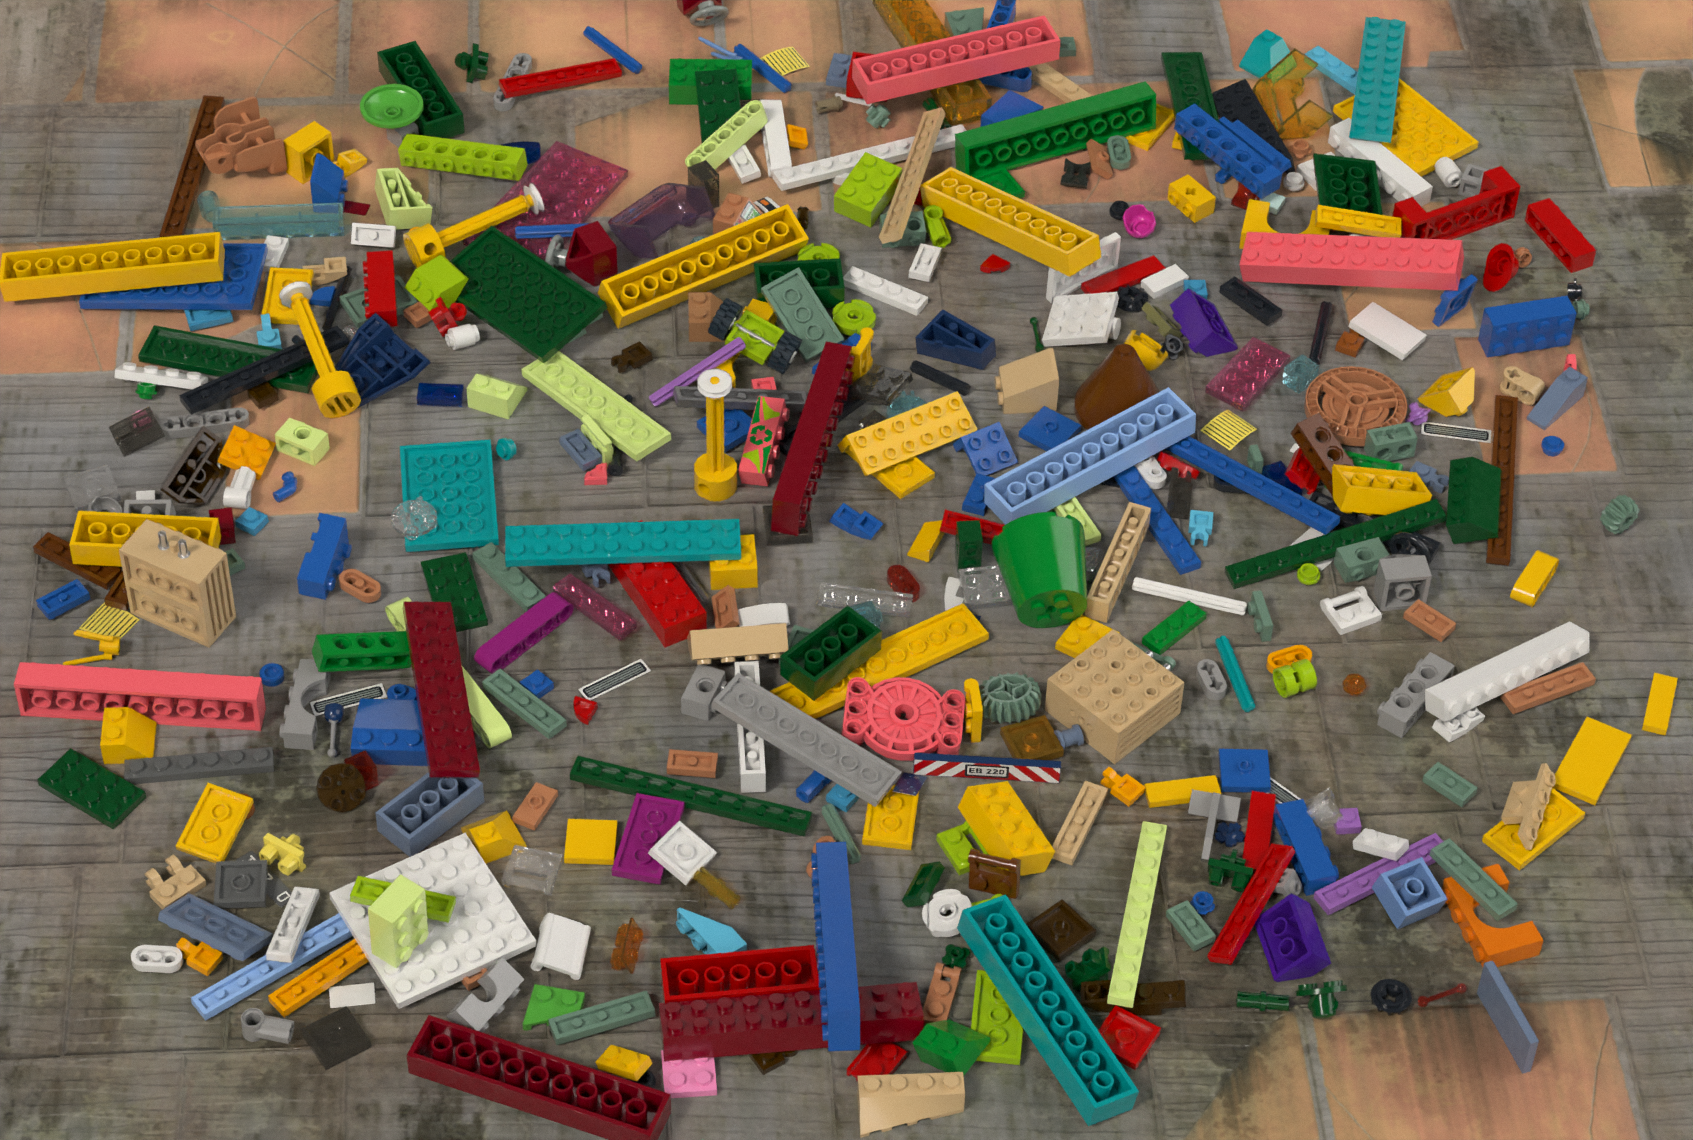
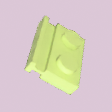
(597, 438)

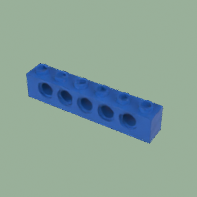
(1228, 151)

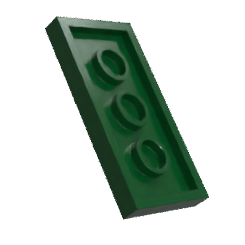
(716, 99)
(453, 581)
(92, 788)

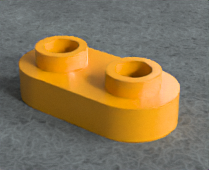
(1287, 656)

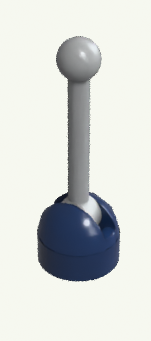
(333, 714)

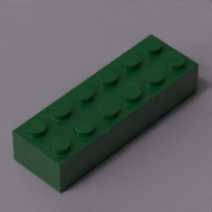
(410, 67)

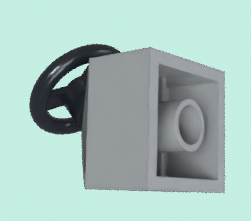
(1403, 575)

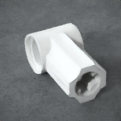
(239, 492)

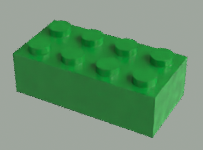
(682, 77)

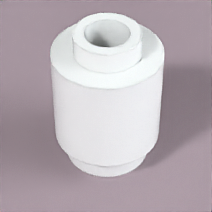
(1448, 172)
(462, 336)

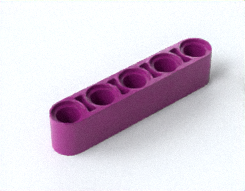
(523, 633)

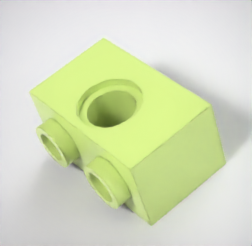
(302, 441)

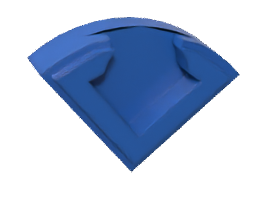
(323, 296)

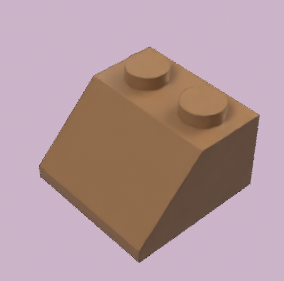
(701, 312)

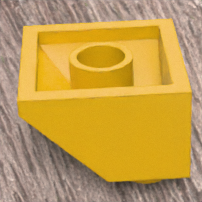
(1451, 393)
(494, 836)

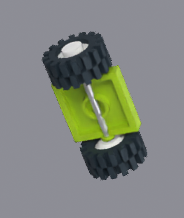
(758, 335)

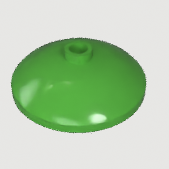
(391, 106)

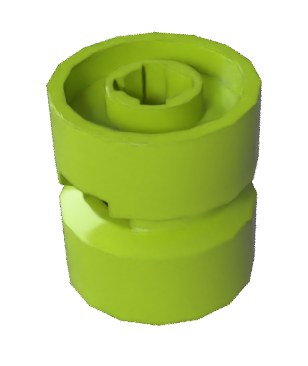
(1294, 678)

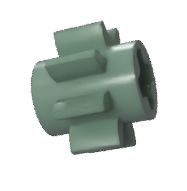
(878, 115)

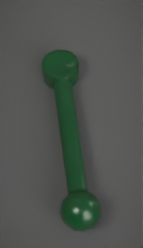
(1039, 347)

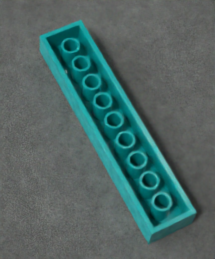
(1047, 1010)

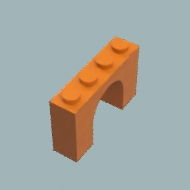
(1487, 942)

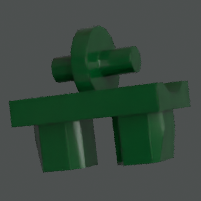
(474, 63)
(1231, 867)
(1091, 968)

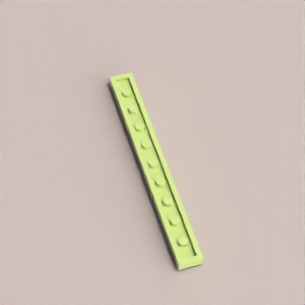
(1137, 915)

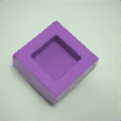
(1350, 823)

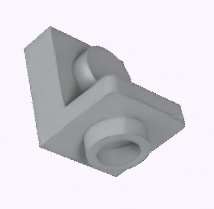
(1288, 883)

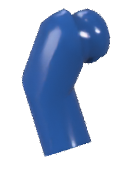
(289, 487)

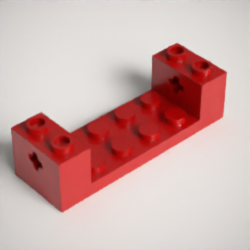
(1491, 206)

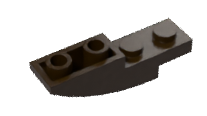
(1148, 1000)

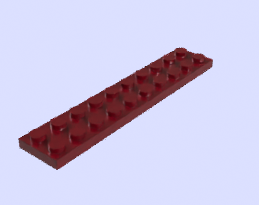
(440, 690)

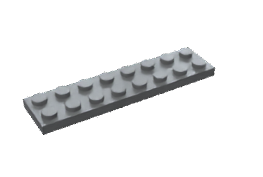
(806, 739)

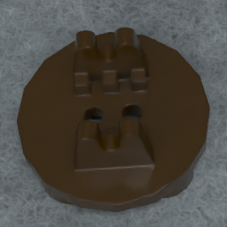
(351, 782)

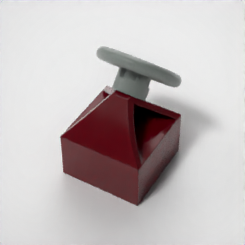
(703, 9)
(589, 255)

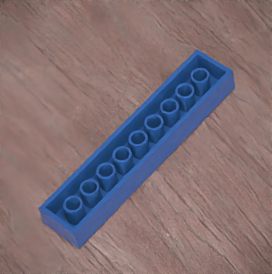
(835, 947)

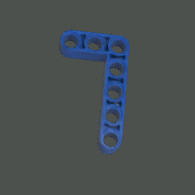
(1016, 80)

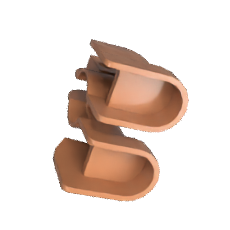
(242, 141)

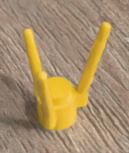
(108, 644)

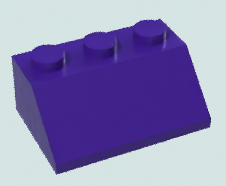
(1202, 324)
(1292, 940)

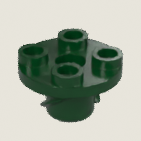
(1322, 1000)

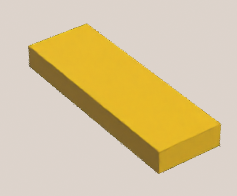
(1659, 704)
(1178, 791)

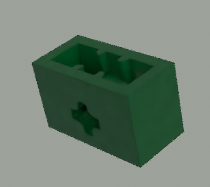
(968, 544)

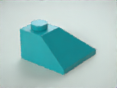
(1264, 53)

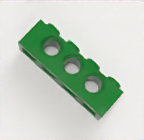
(361, 651)

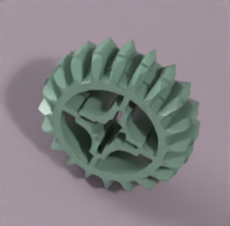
(1010, 697)

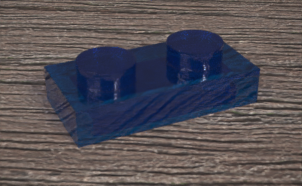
(440, 394)
(1276, 473)

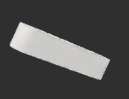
(775, 137)

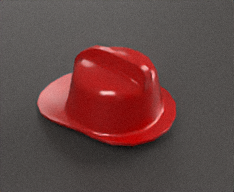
(1500, 267)

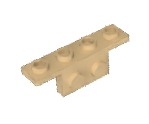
(1527, 804)

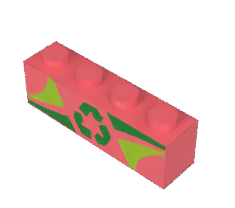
(763, 441)

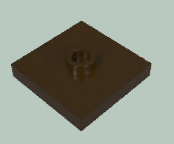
(1061, 930)

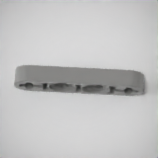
(514, 68)
(204, 419)

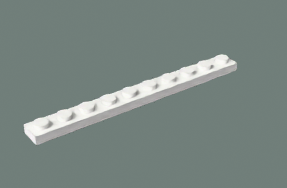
(844, 163)

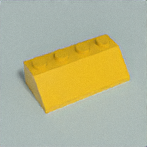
(1376, 490)

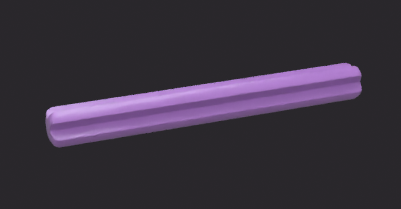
(692, 374)

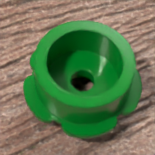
(145, 390)

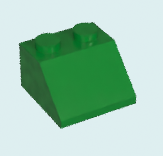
(949, 1046)

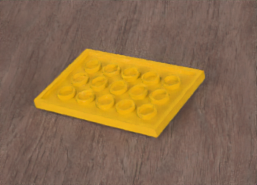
(1419, 131)

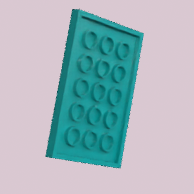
(459, 486)

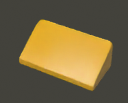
(926, 541)

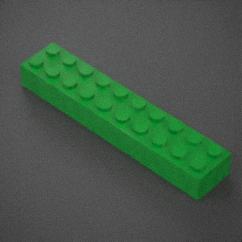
(1056, 130)

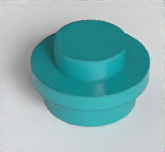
(506, 448)

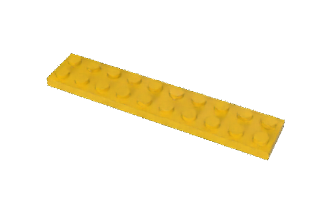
(899, 657)

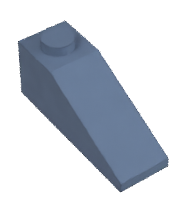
(1560, 397)

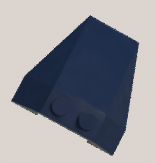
(379, 360)

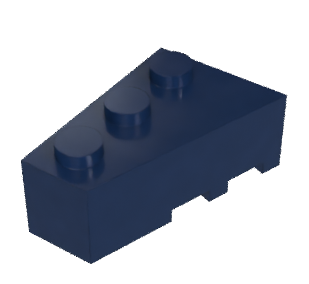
(955, 342)

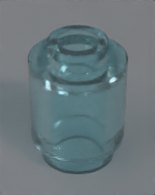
(207, 201)

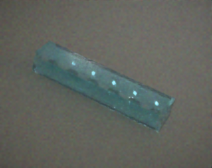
(279, 221)

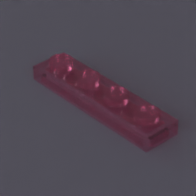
(595, 607)

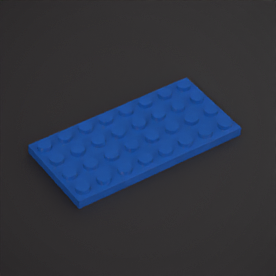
(236, 292)

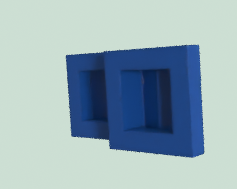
(857, 524)

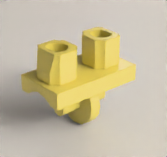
(285, 850)

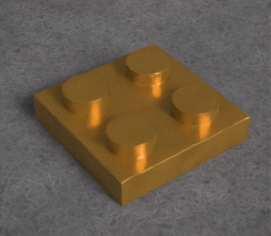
(1032, 740)

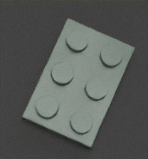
(355, 302)

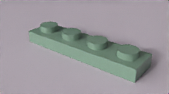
(508, 578)
(524, 703)
(1473, 879)
(601, 1017)

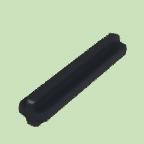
(940, 378)

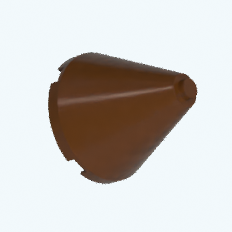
(1113, 387)

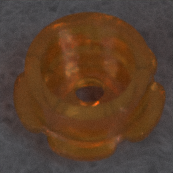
(1354, 684)

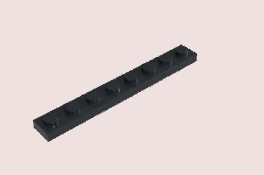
(257, 372)

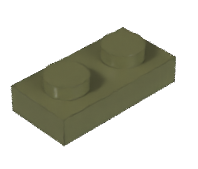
(1158, 318)

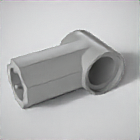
(266, 1027)

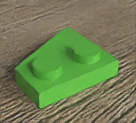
(549, 1003)

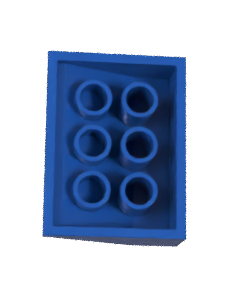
(389, 732)

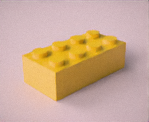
(1006, 826)

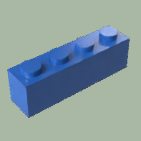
(1311, 856)

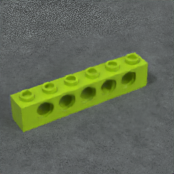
(463, 157)

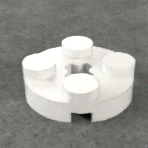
(944, 900)

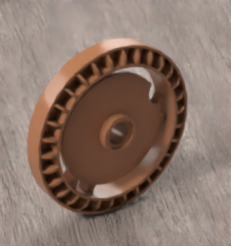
(1355, 402)

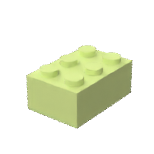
(398, 921)

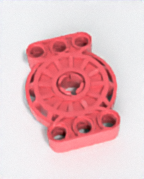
(879, 714)

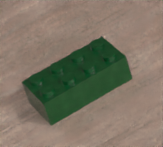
(822, 274)
(830, 652)

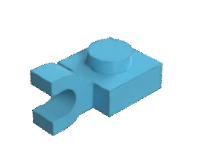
(269, 336)

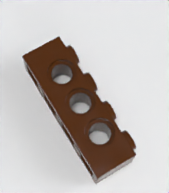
(1317, 452)

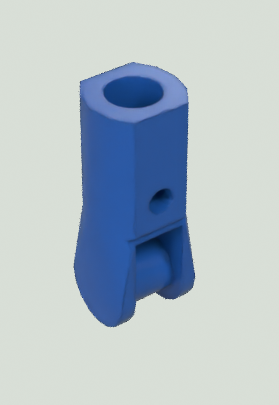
(811, 786)

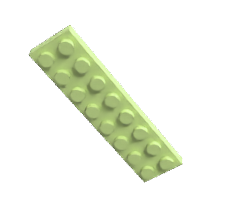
(586, 395)

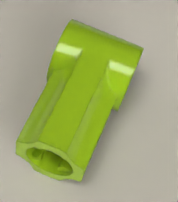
(936, 226)

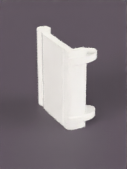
(561, 945)

